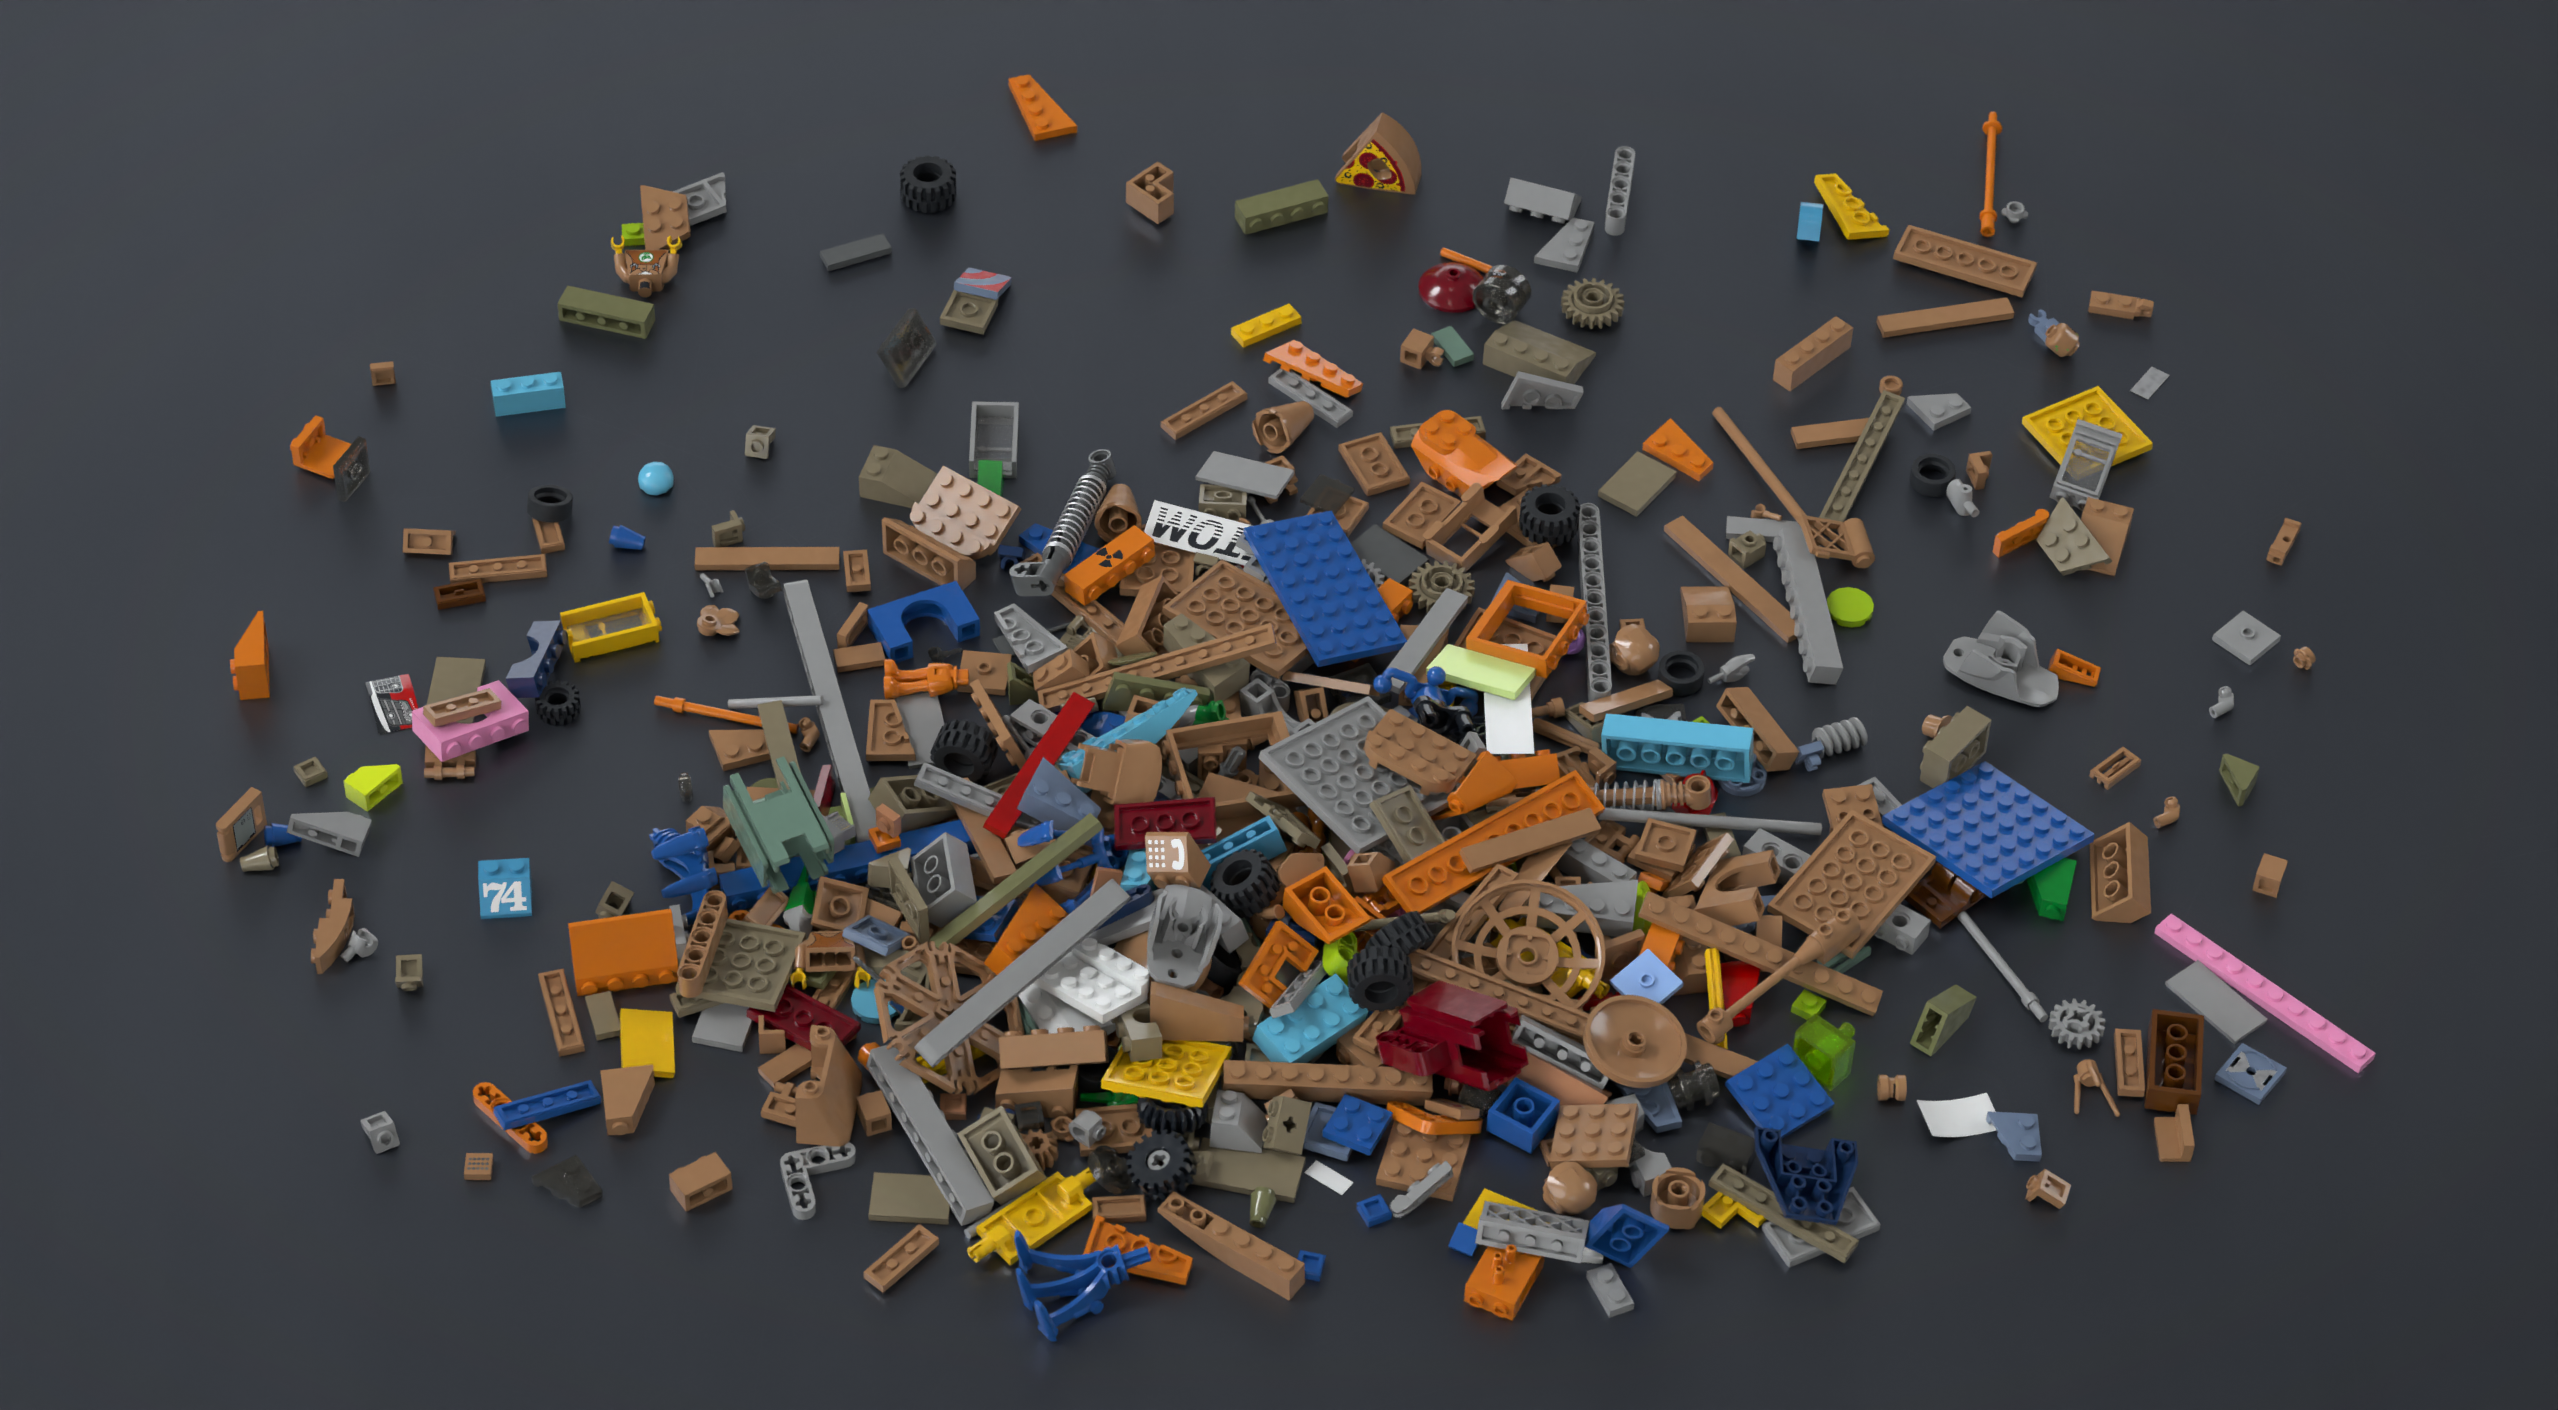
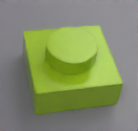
(633, 234)
(1808, 1004)

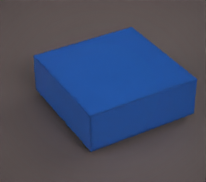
(1374, 1210)
(1464, 1240)
(1313, 1264)

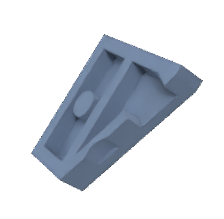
(2018, 1133)

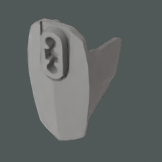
(2003, 663)
(1183, 928)

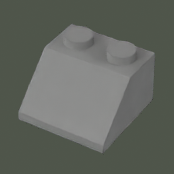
(1237, 1123)

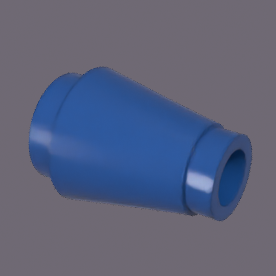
(626, 538)
(277, 835)

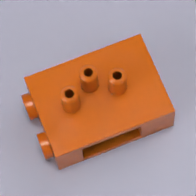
(1502, 1280)

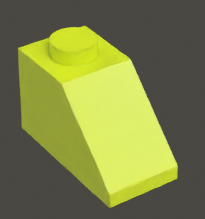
(372, 784)

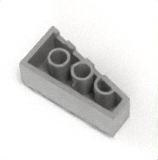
(1608, 901)

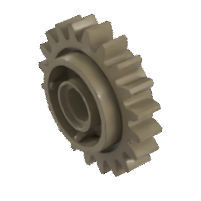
(1592, 303)
(1433, 580)

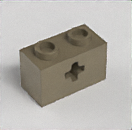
(1294, 1114)

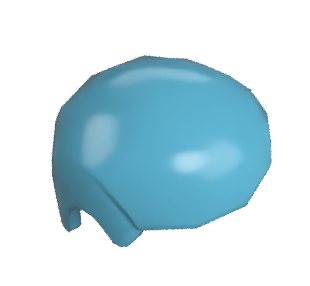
(655, 478)

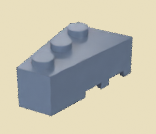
(1055, 798)

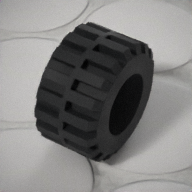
(928, 184)
(1549, 515)
(964, 750)
(1245, 882)
(1406, 933)
(1380, 978)

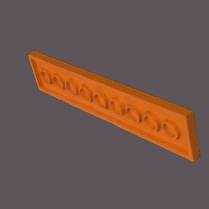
(1442, 872)

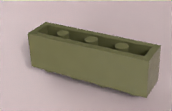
(1281, 206)
(606, 312)

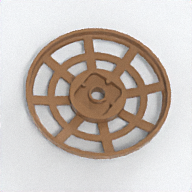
(1532, 940)

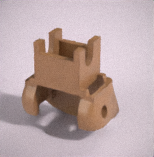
(1123, 775)

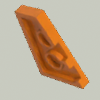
(1678, 450)

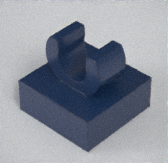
(1010, 554)

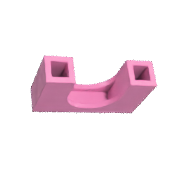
(460, 738)

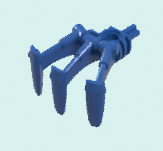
(1103, 854)
(688, 859)
(1089, 1281)

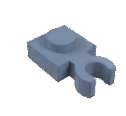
(2041, 323)

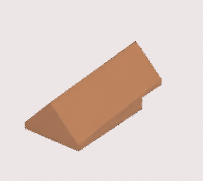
(1560, 1083)

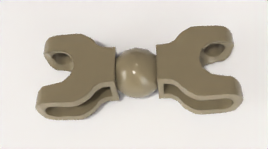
(1238, 995)

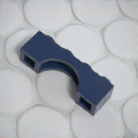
(530, 676)

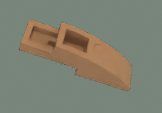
(334, 929)

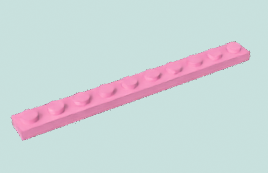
(2265, 993)

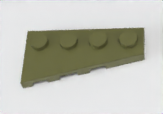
(1125, 686)

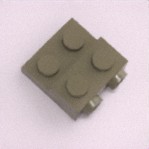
(1222, 502)

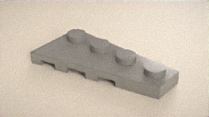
(1028, 638)

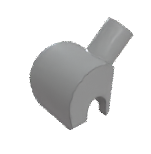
(362, 943)

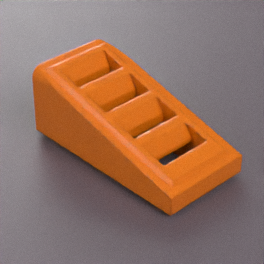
(2066, 668)

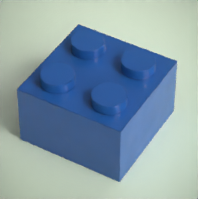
(1523, 1115)

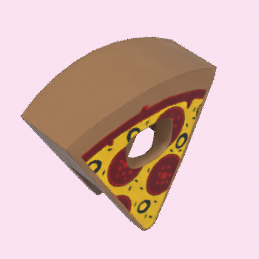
(1383, 148)

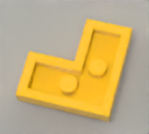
(1722, 1209)

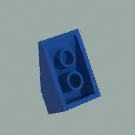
(1623, 1234)

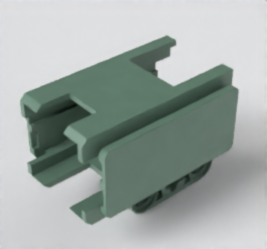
(779, 827)

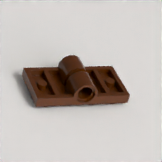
(1943, 895)

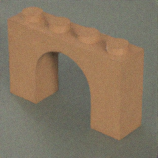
(1733, 888)

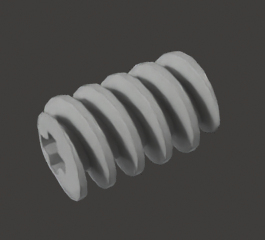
(1840, 736)

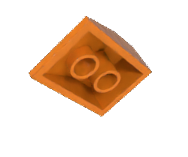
(252, 661)
(1324, 906)

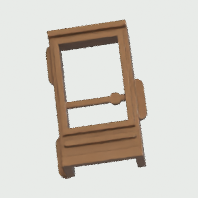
(1480, 509)

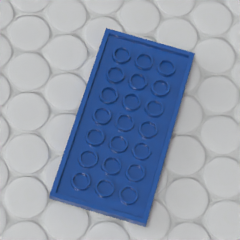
(1324, 588)

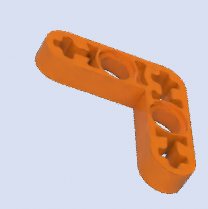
(1431, 1124)

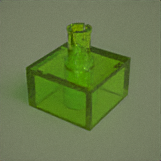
(1825, 1050)

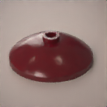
(1449, 287)

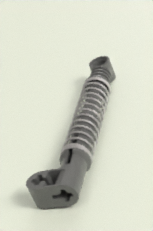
(1043, 576)

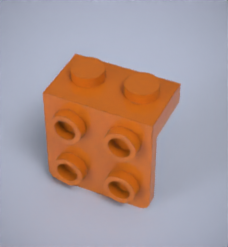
(316, 450)

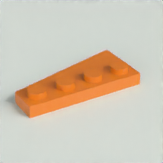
(1039, 110)
(1314, 368)
(1165, 1264)

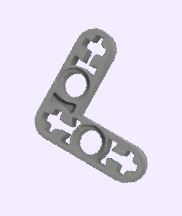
(805, 1168)

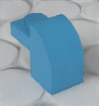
(1809, 221)

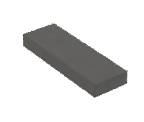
(855, 252)

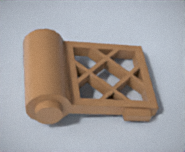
(1851, 538)

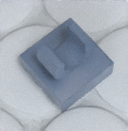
(1809, 755)

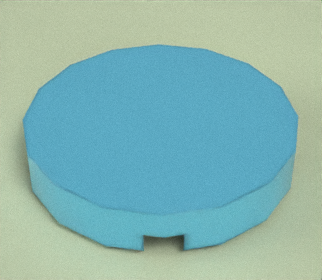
(864, 1003)

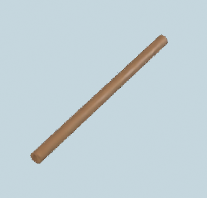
(1759, 464)

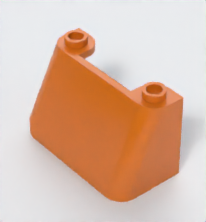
(1483, 784)

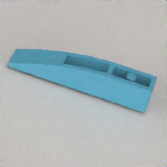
(1146, 726)

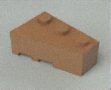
(1053, 1088)

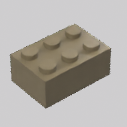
(1955, 747)

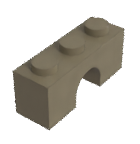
(1139, 1036)

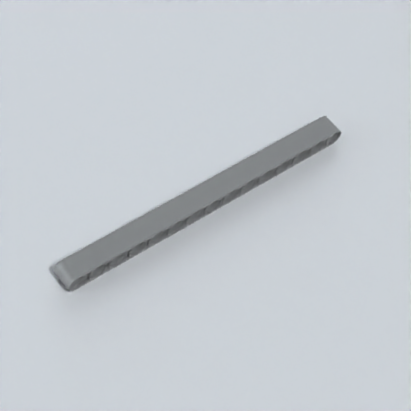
(833, 712)

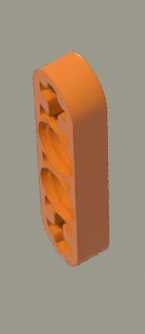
(519, 1135)

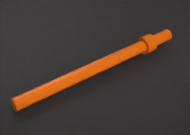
(680, 705)

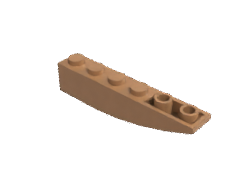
(1235, 1246)

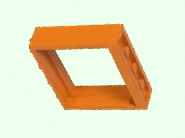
(1536, 599)

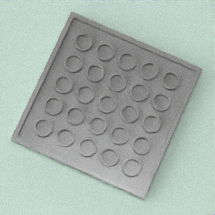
(1334, 775)

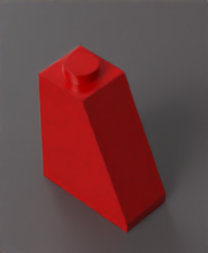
(1737, 981)

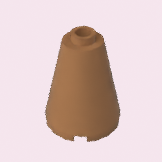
(1281, 425)
(1117, 513)

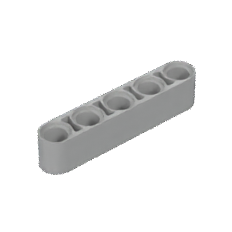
(1619, 190)

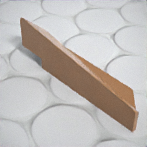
(1534, 868)

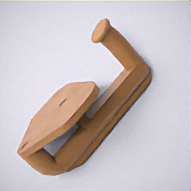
(1291, 871)

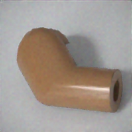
(809, 732)
(2170, 814)

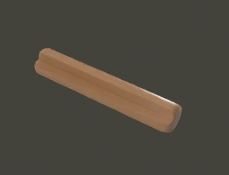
(1563, 735)

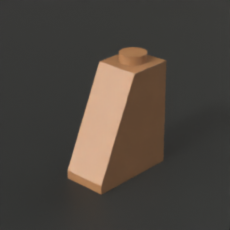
(626, 1096)

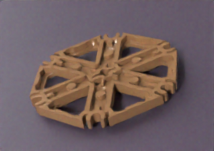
(934, 1008)

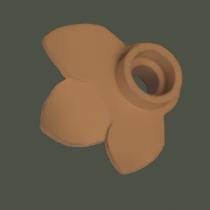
(717, 621)

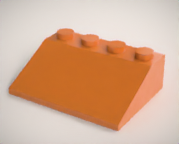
(623, 952)

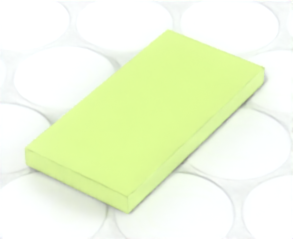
(1483, 671)

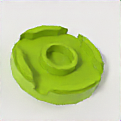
(1850, 607)

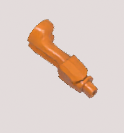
(935, 679)

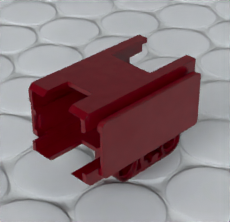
(1455, 1037)

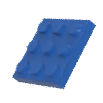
(1780, 1092)

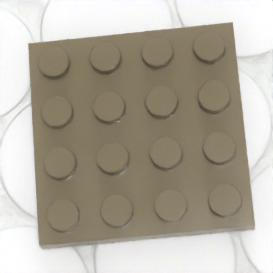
(751, 965)

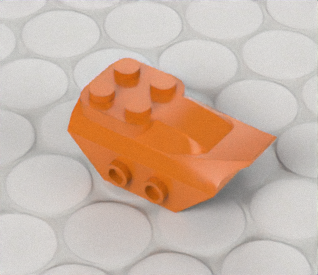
(1457, 455)

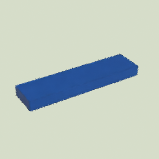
(547, 1105)

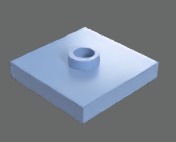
(1647, 978)

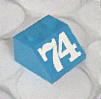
(505, 888)

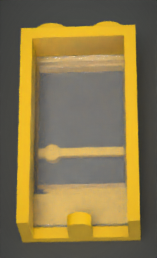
(610, 626)

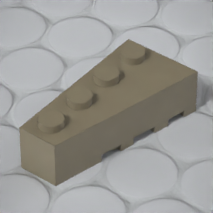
(1221, 679)

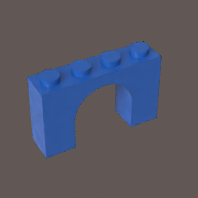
(942, 602)

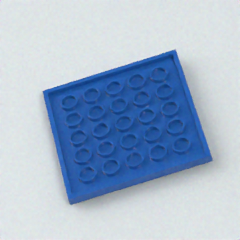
(1988, 829)

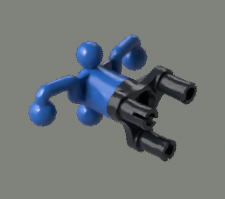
(1433, 703)

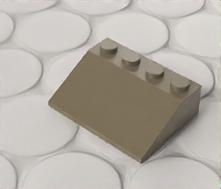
(1535, 352)

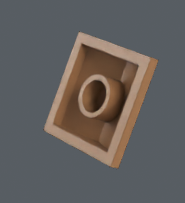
(838, 904)

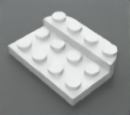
(1097, 981)

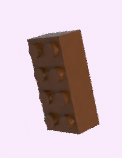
(2174, 1060)

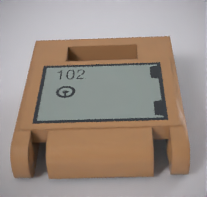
(241, 824)

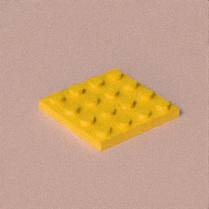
(2056, 424)
(1181, 1075)

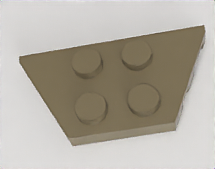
(2069, 541)

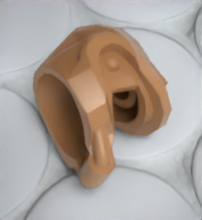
(1634, 650)
(1569, 1189)

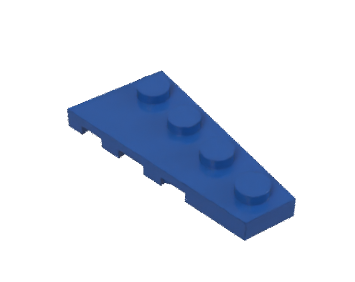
(1037, 536)

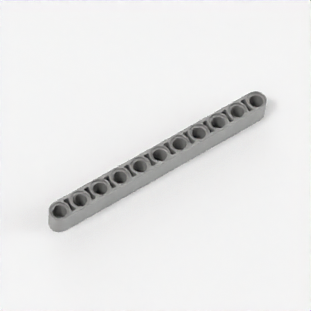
(1593, 591)
(1022, 973)

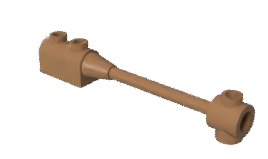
(1820, 945)

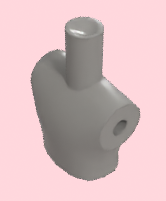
(1961, 498)

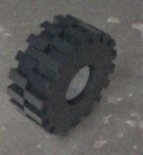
(1163, 1180)

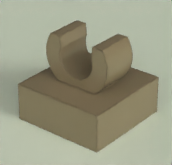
(1204, 562)

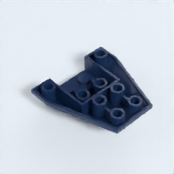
(1807, 1180)

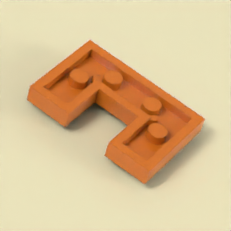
(1279, 945)

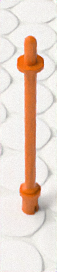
(1988, 215)

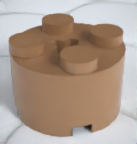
(1677, 1198)

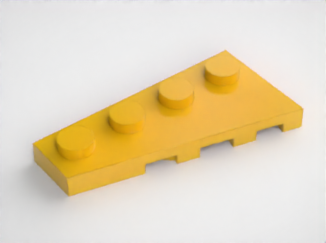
(1848, 210)

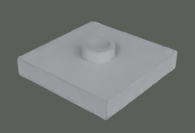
(2246, 637)

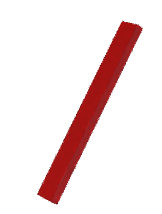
(1051, 748)

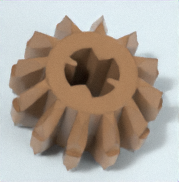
(1043, 1147)

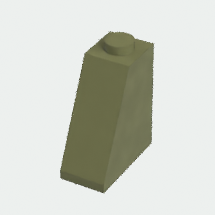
(1942, 1018)

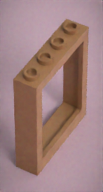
(1225, 731)

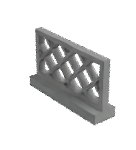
(1537, 1239)

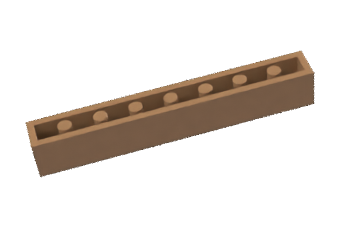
(1325, 1082)

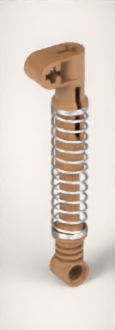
(1695, 793)

